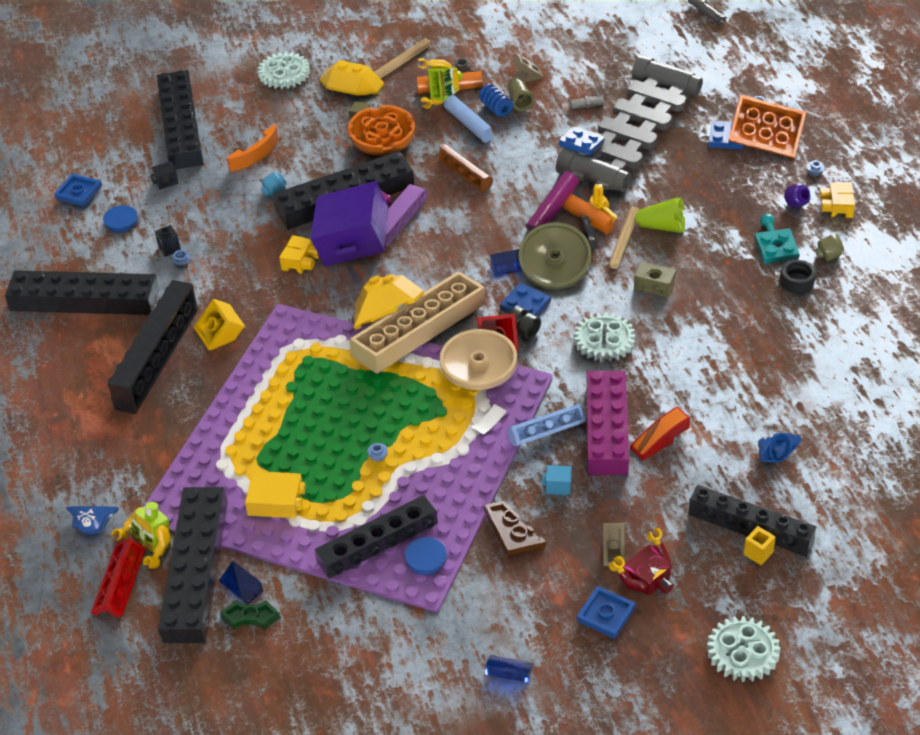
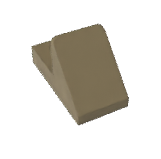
(526, 70)
(613, 542)

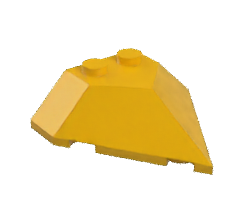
(384, 296)

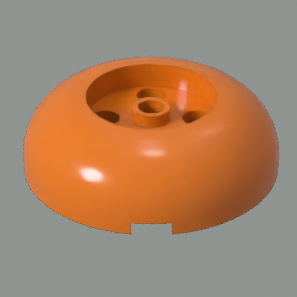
(381, 130)

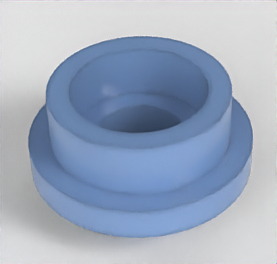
(815, 168)
(181, 258)
(377, 452)

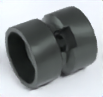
(526, 323)

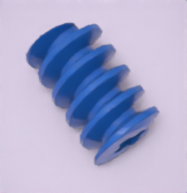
(495, 100)

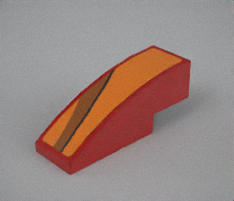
(661, 433)

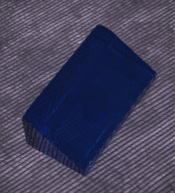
(505, 262)
(241, 583)
(508, 668)

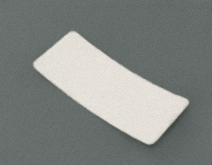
(489, 419)

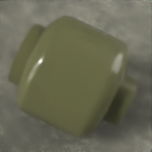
(829, 248)

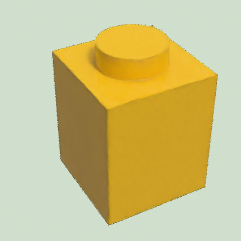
(759, 545)

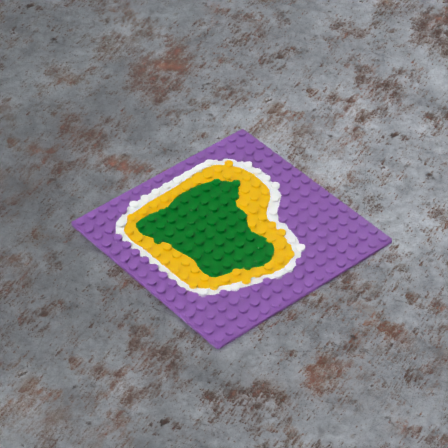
(314, 413)

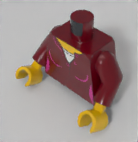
(647, 569)

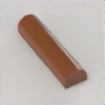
(465, 168)

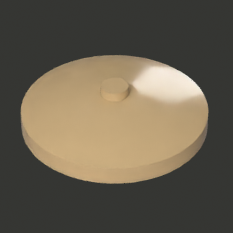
(478, 359)

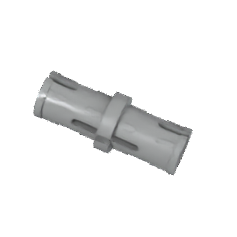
(586, 102)

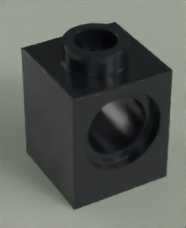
(164, 175)
(167, 240)

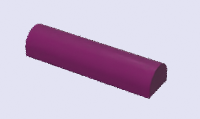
(554, 200)

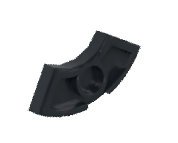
(588, 231)

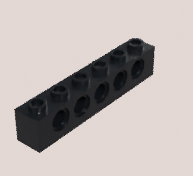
(745, 517)
(376, 536)

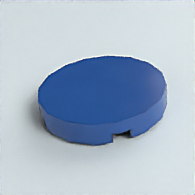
(120, 218)
(425, 555)

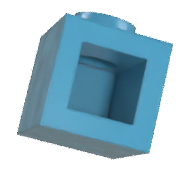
(557, 480)

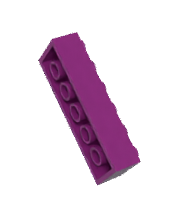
(607, 423)

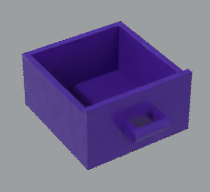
(349, 224)

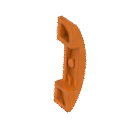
(241, 160)

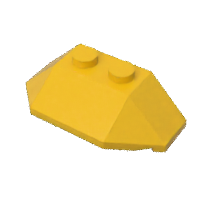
(351, 79)

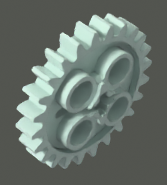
(283, 70)
(619, 337)
(743, 649)

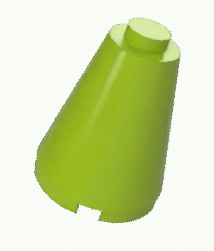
(663, 216)

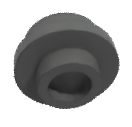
(462, 65)

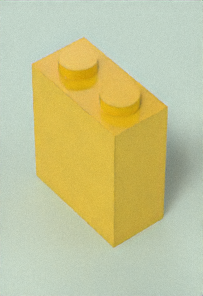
(274, 494)

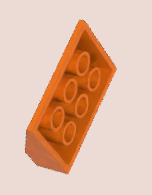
(767, 126)

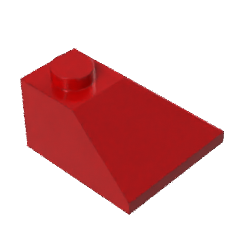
(502, 324)

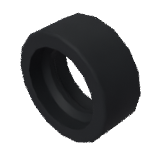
(795, 285)

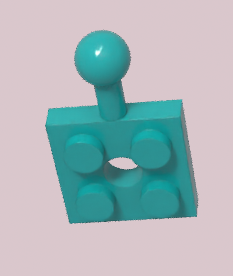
(767, 240)

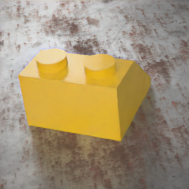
(218, 325)

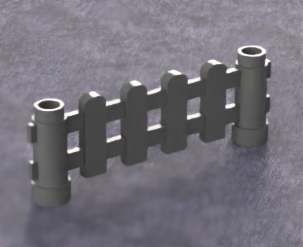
(647, 77)

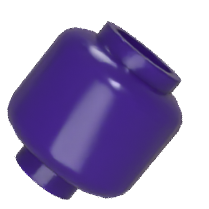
(797, 195)

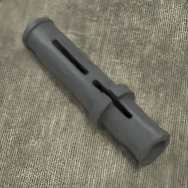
(702, 6)

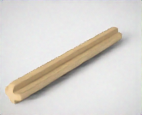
(402, 58)
(623, 239)

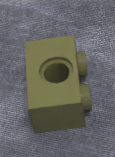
(654, 279)

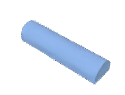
(468, 118)
(546, 425)

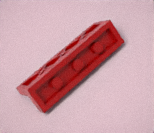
(119, 578)

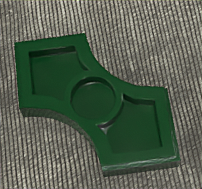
(241, 614)

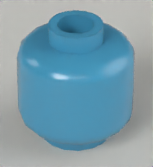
(273, 183)

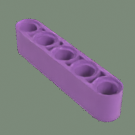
(403, 210)

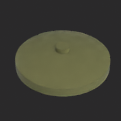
(555, 256)

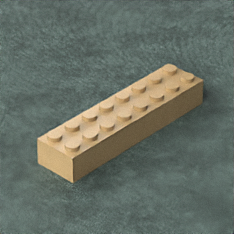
(417, 323)

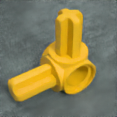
(601, 202)

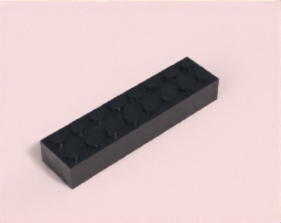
(179, 119)
(298, 203)
(82, 292)
(152, 347)
(193, 565)

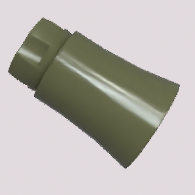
(520, 95)

